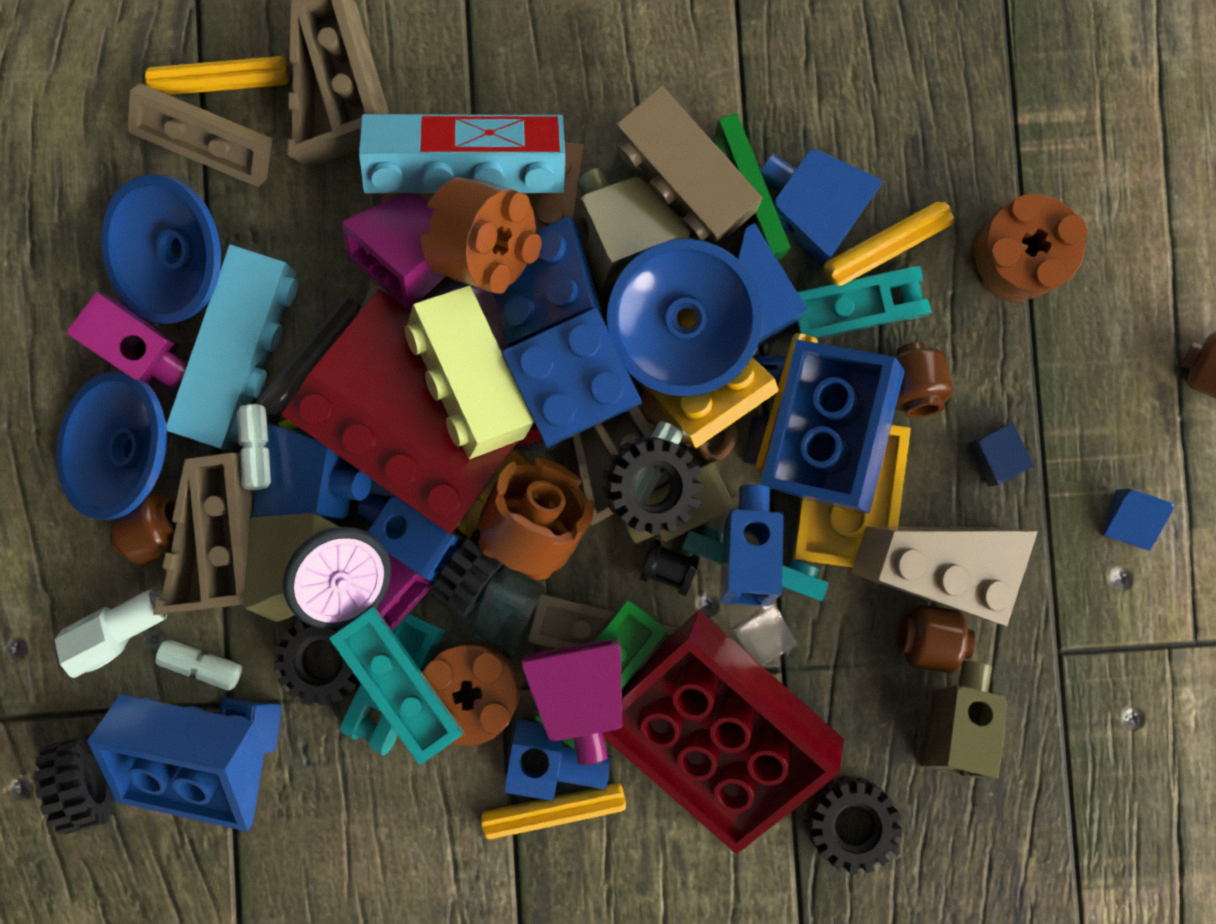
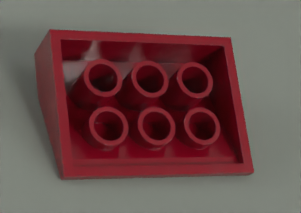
(378, 414)
(723, 734)

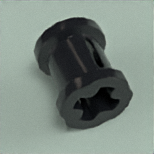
(669, 567)

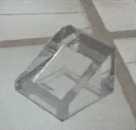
(764, 634)

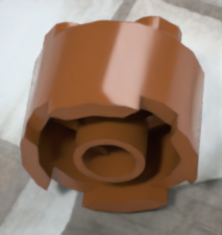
(1050, 232)
(480, 234)
(534, 517)
(489, 671)

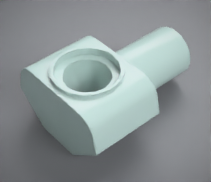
(104, 634)

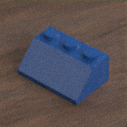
(833, 425)
(180, 760)

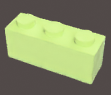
(467, 372)

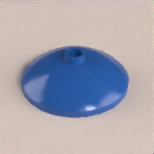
(160, 249)
(647, 307)
(111, 446)

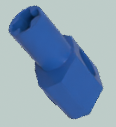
(561, 766)

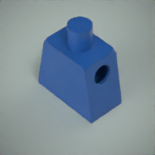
(818, 200)
(307, 478)
(410, 535)
(750, 571)

